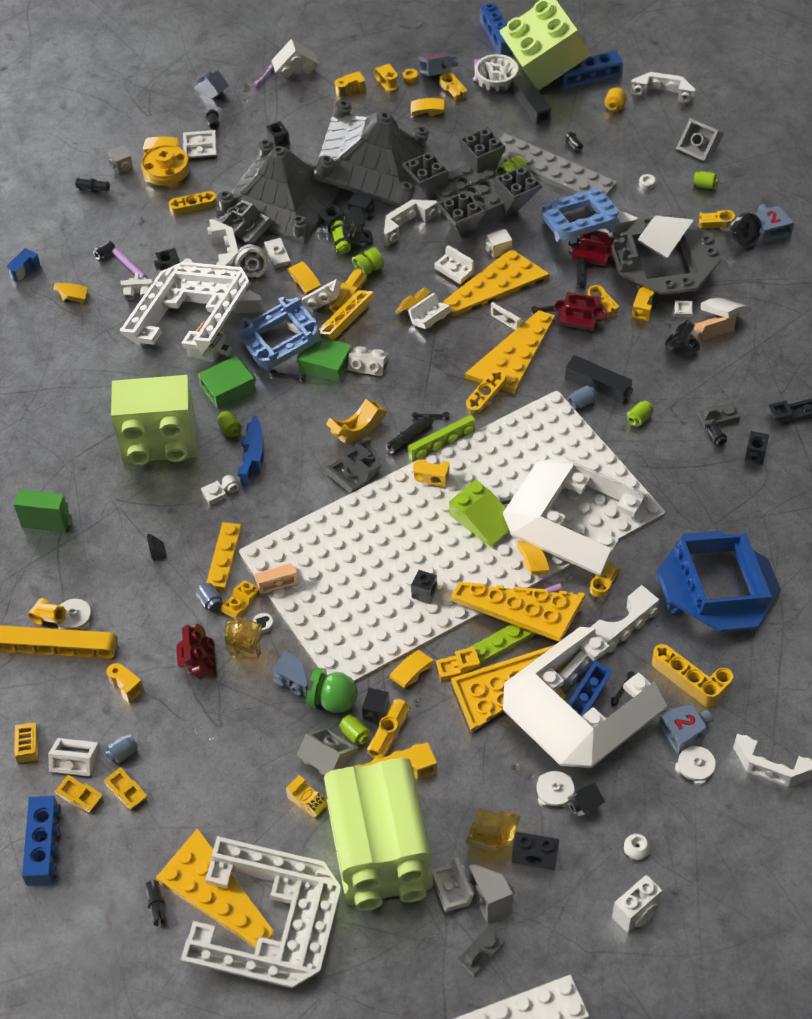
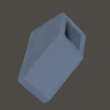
(211, 84)
(290, 673)

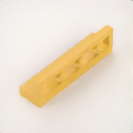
(346, 314)

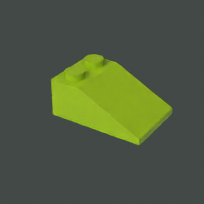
(480, 513)

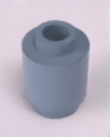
(582, 397)
(209, 597)
(121, 748)

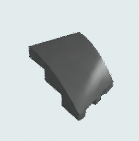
(245, 222)
(355, 466)

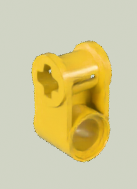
(387, 77)

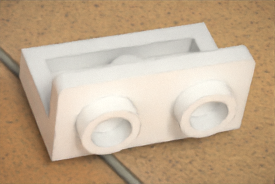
(455, 265)
(323, 295)
(428, 311)
(367, 361)
(574, 669)
(452, 885)

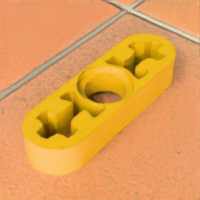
(180, 201)
(486, 383)

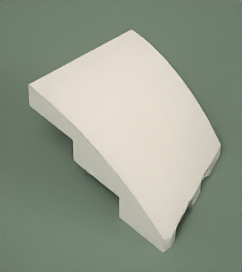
(664, 234)

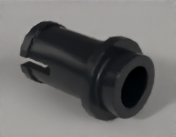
(212, 116)
(570, 138)
(103, 250)
(718, 437)

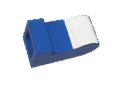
(22, 264)

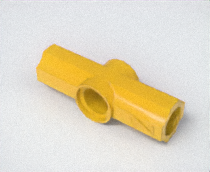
(348, 289)
(394, 719)

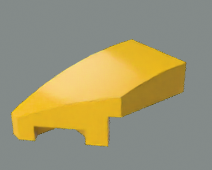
(71, 291)

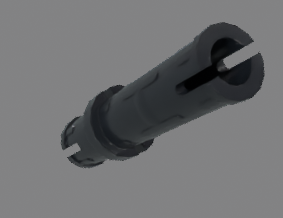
(403, 437)

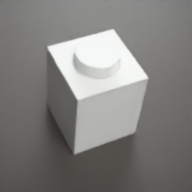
(498, 243)

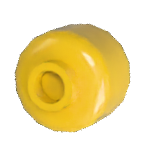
(615, 99)

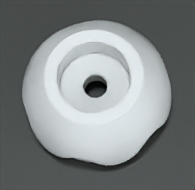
(637, 852)

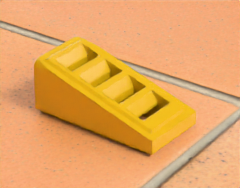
(26, 755)

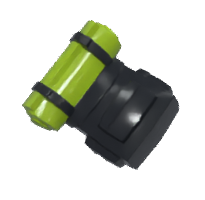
(350, 230)

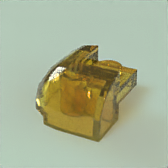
(242, 637)
(492, 831)

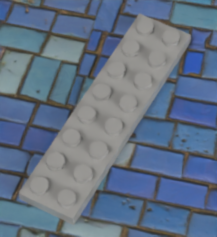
(555, 169)

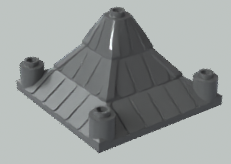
(369, 155)
(283, 191)

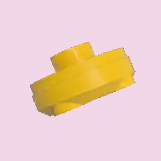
(165, 165)

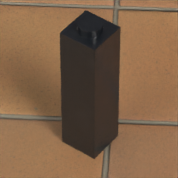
(531, 99)
(601, 379)

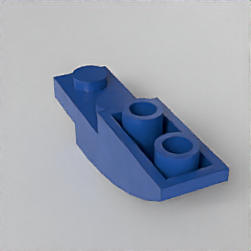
(253, 451)

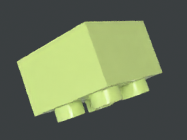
(545, 42)
(154, 419)

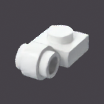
(215, 492)

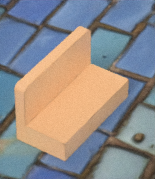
(715, 327)
(276, 578)

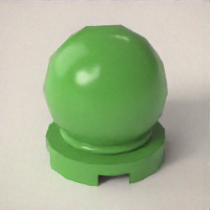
(333, 691)

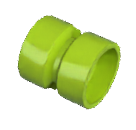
(511, 164)
(369, 261)

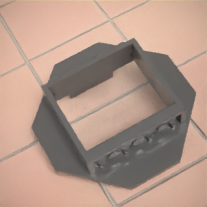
(697, 247)

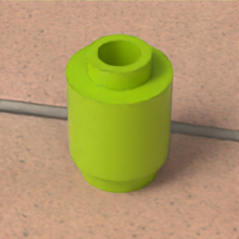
(705, 180)
(640, 413)
(229, 424)
(354, 730)

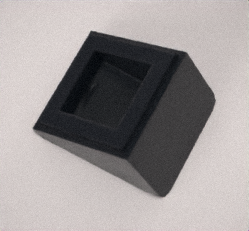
(156, 547)

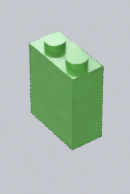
(325, 359)
(227, 381)
(42, 510)

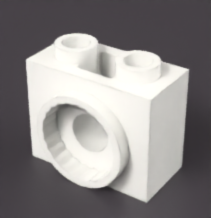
(637, 904)

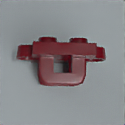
(593, 247)
(580, 311)
(196, 652)

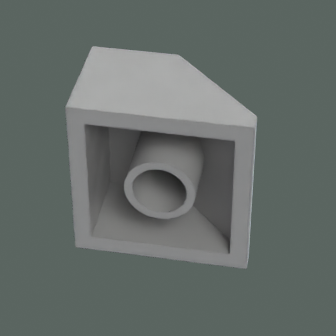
(699, 140)
(326, 750)
(491, 892)

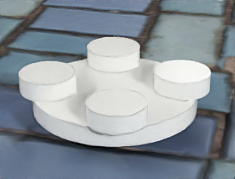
(77, 615)
(696, 764)
(554, 789)

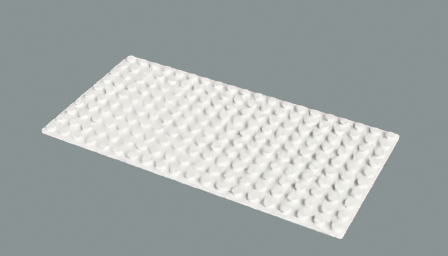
(366, 548)

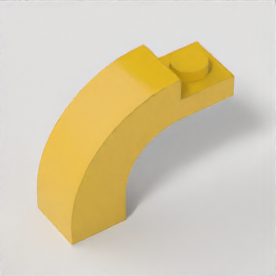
(358, 425)

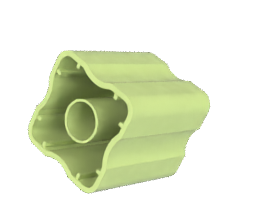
(379, 833)

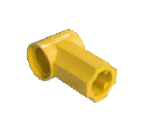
(45, 611)

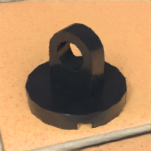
(746, 229)
(683, 338)

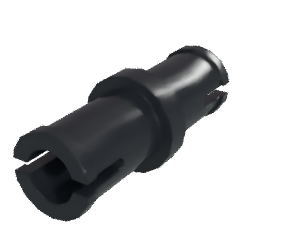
(92, 184)
(156, 903)

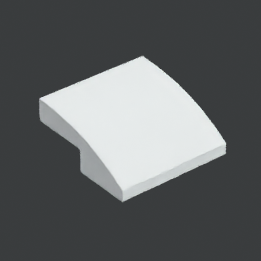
(200, 144)
(725, 307)

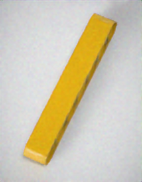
(57, 642)

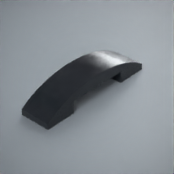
(791, 412)

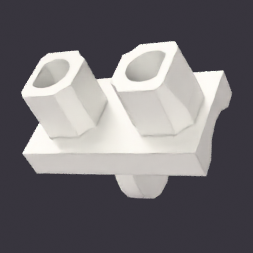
(135, 286)

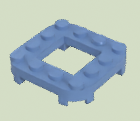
(606, 216)
(287, 309)

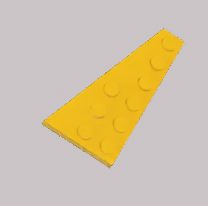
(496, 281)
(514, 353)
(525, 607)
(483, 689)
(229, 907)

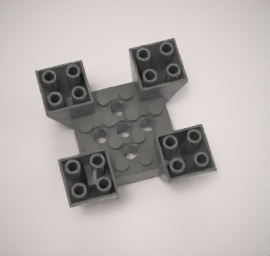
(475, 192)

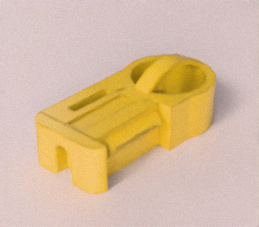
(455, 87)
(714, 220)
(607, 301)
(605, 579)

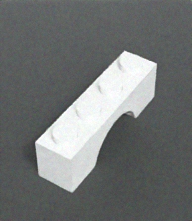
(641, 606)

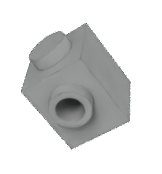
(120, 159)

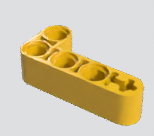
(668, 660)

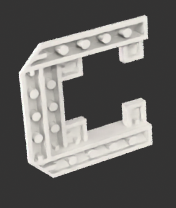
(188, 282)
(536, 524)
(556, 726)
(297, 881)

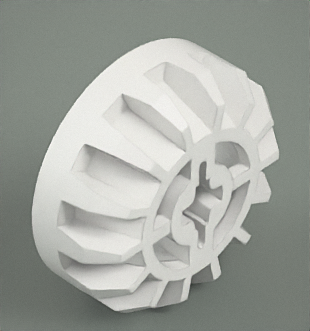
(498, 69)

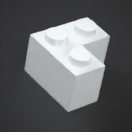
(293, 57)

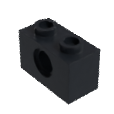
(535, 850)

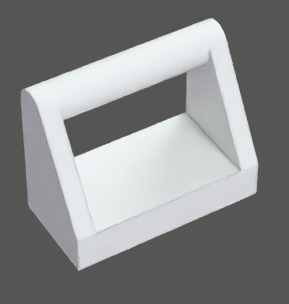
(73, 762)

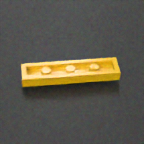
(224, 555)

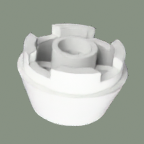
(252, 260)

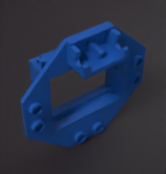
(686, 593)

